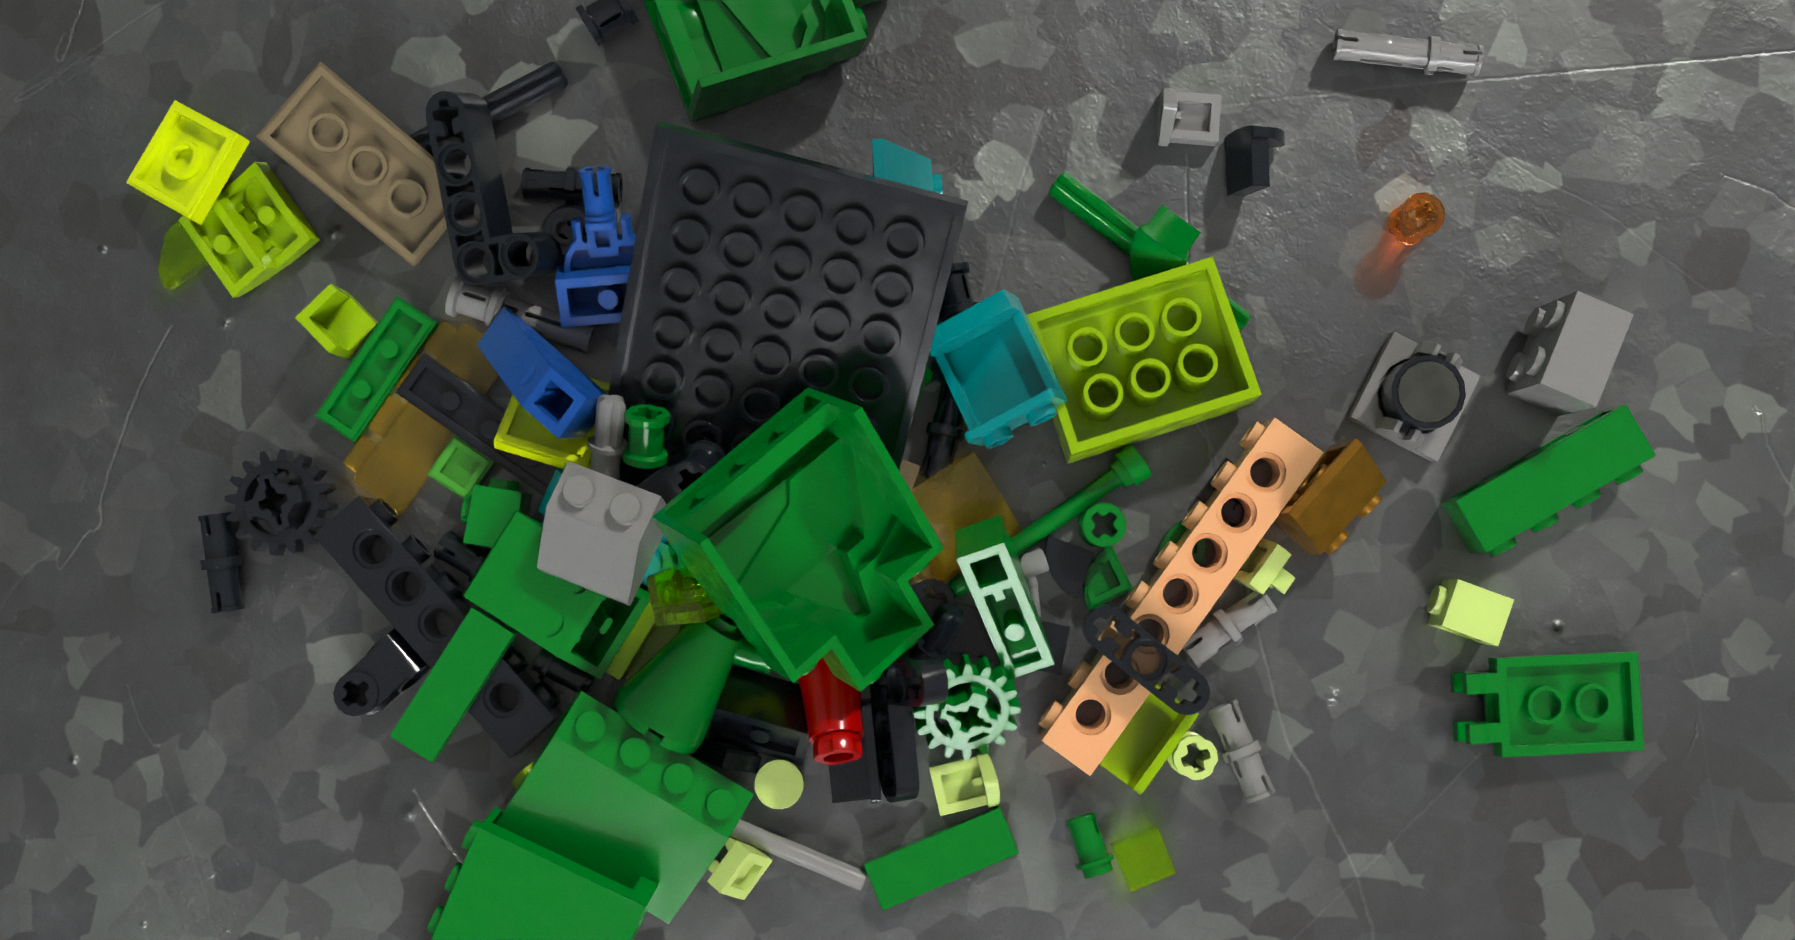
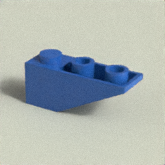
(541, 376)

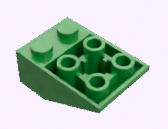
(546, 609)

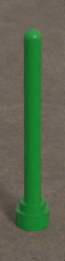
(1125, 470)

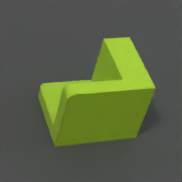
(337, 321)

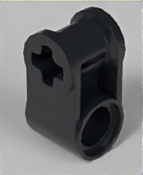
(680, 470)
(387, 670)

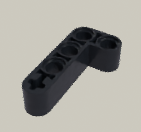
(483, 187)

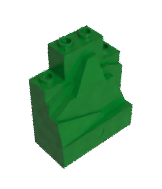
(751, 49)
(809, 542)

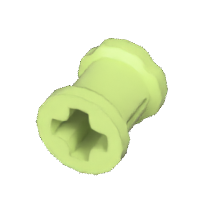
(1204, 762)

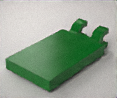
(1555, 704)

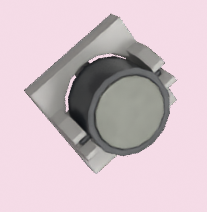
(1417, 395)

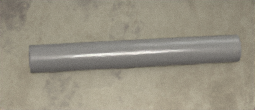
(799, 854)

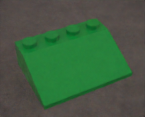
(625, 804)

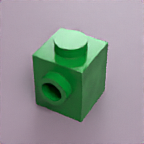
(490, 509)

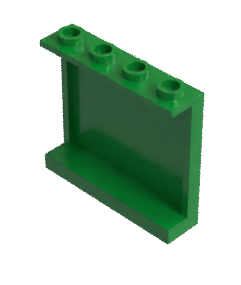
(531, 893)

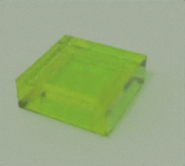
(1143, 858)

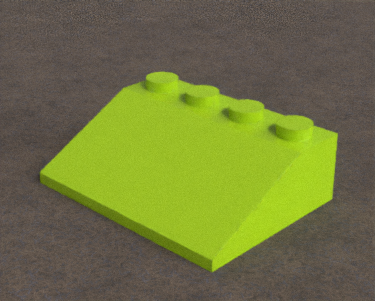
(1145, 359)

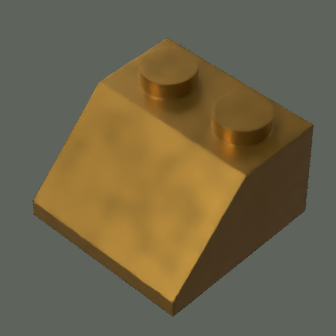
(1331, 496)

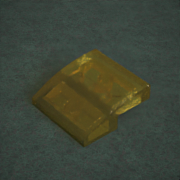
(956, 499)

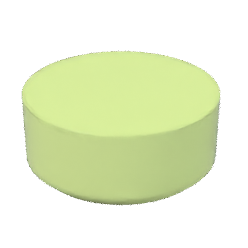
(779, 783)

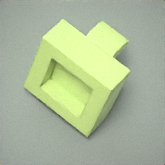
(1265, 568)
(738, 869)

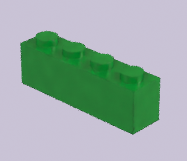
(1549, 480)

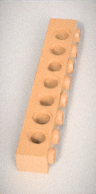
(1291, 462)

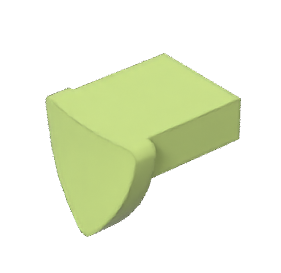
(965, 784)

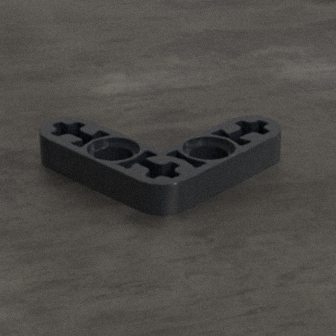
(901, 686)

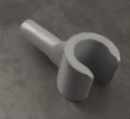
(1033, 564)

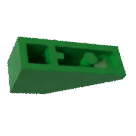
(1002, 596)

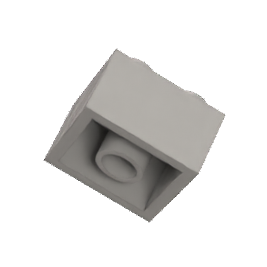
(1568, 353)

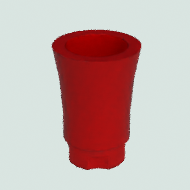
(832, 716)

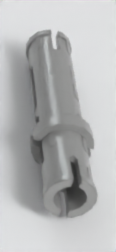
(1413, 53)

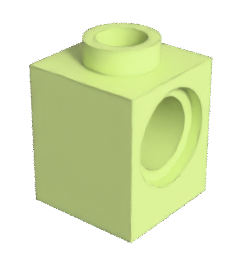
(1469, 611)

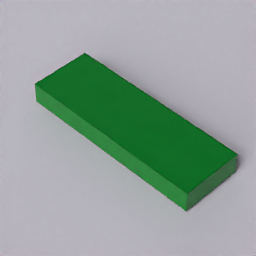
(376, 369)
(453, 684)
(940, 858)

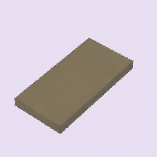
(360, 162)

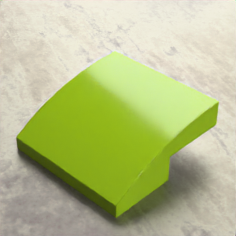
(251, 231)

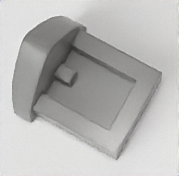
(1187, 118)

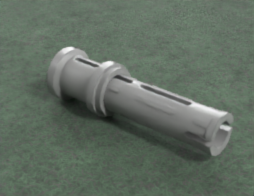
(486, 303)

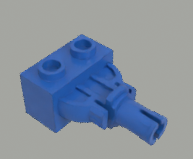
(595, 267)

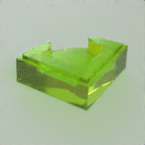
(179, 258)

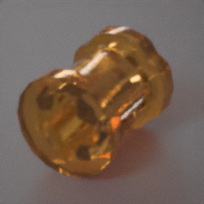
(1426, 208)

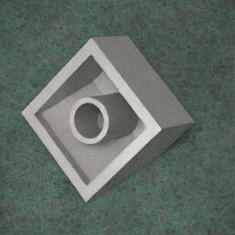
(599, 533)

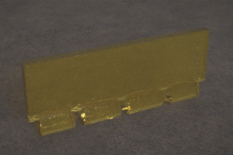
(410, 437)

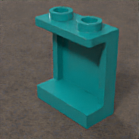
(996, 369)

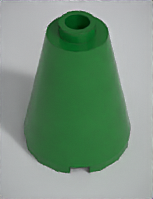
(681, 684)

